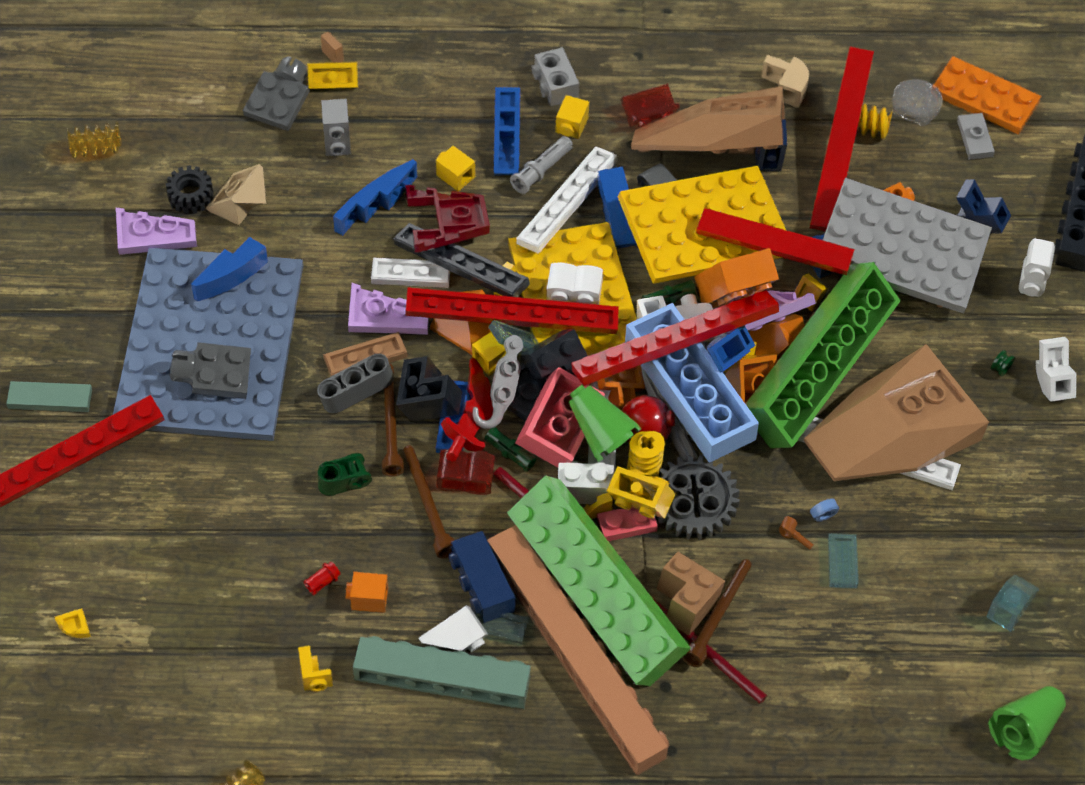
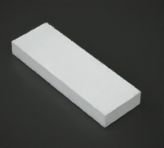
(409, 273)

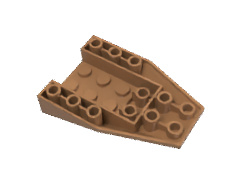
(719, 125)
(898, 422)

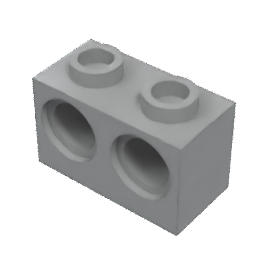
(555, 76)
(336, 127)

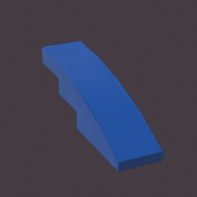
(506, 130)
(380, 192)

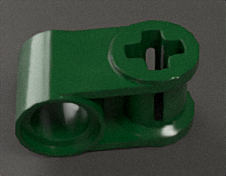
(345, 474)

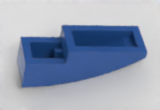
(610, 184)
(230, 270)
(730, 347)

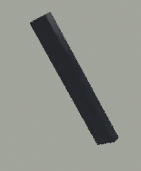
(467, 264)

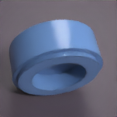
(824, 510)

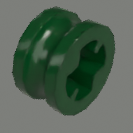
(1002, 363)

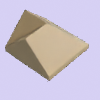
(239, 195)

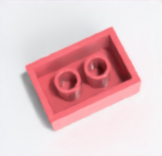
(551, 425)

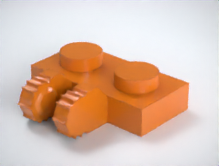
(623, 386)

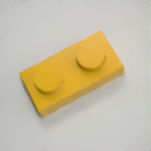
(332, 75)

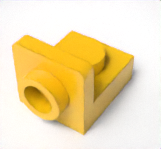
(313, 678)

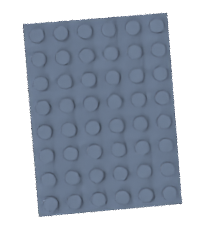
(169, 319)

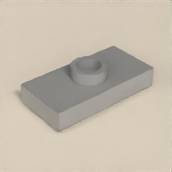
(975, 136)

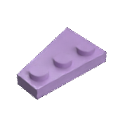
(140, 232)
(381, 314)

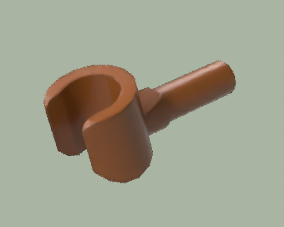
(787, 530)

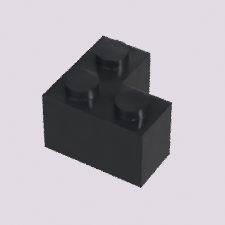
(552, 353)
(425, 392)

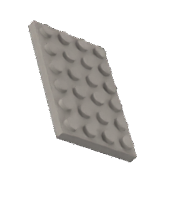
(911, 243)

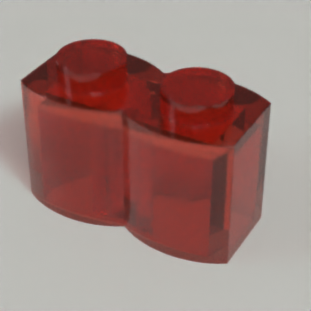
(469, 473)

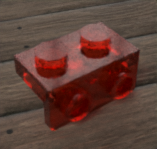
(649, 105)

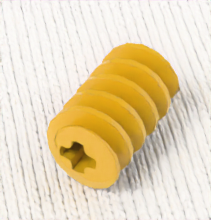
(874, 121)
(646, 453)

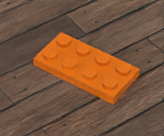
(986, 94)

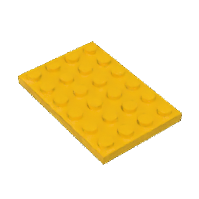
(668, 214)
(579, 246)

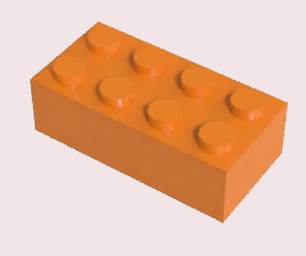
(736, 278)

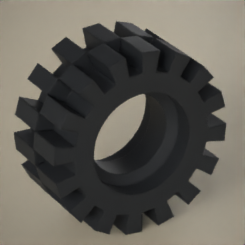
(189, 178)

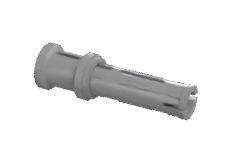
(535, 170)

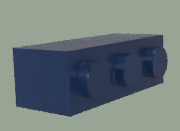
(481, 577)

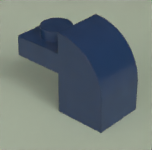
(986, 211)

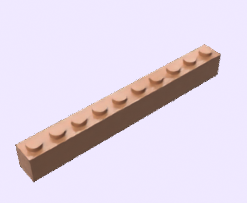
(579, 652)

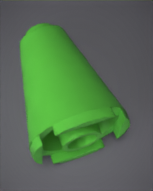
(601, 421)
(1027, 722)

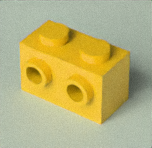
(641, 492)

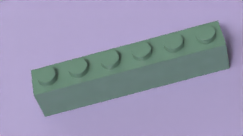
(442, 672)

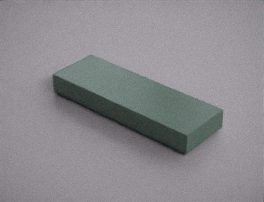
(49, 396)

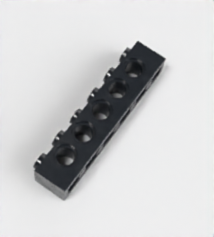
(1071, 245)

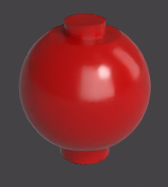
(650, 415)

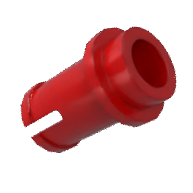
(320, 579)

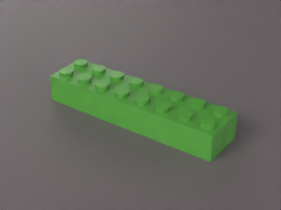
(822, 355)
(598, 581)

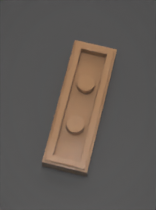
(388, 345)

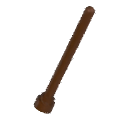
(392, 463)
(443, 541)
(697, 653)

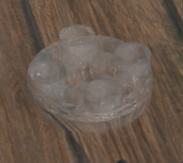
(917, 101)

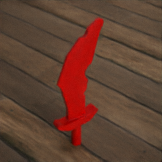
(466, 428)

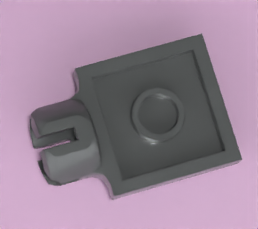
(279, 95)
(213, 369)

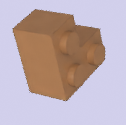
(692, 591)

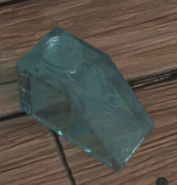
(1011, 602)

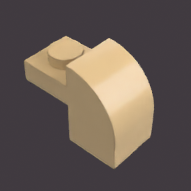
(791, 76)

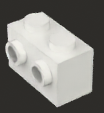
(586, 480)

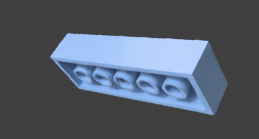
(697, 391)

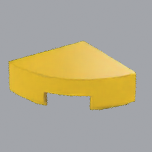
(603, 504)
(73, 624)

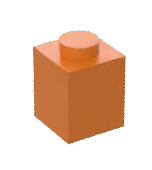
(368, 592)

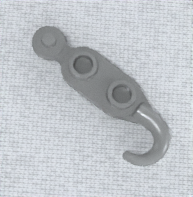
(503, 383)

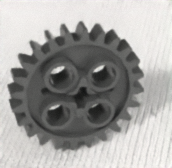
(720, 494)

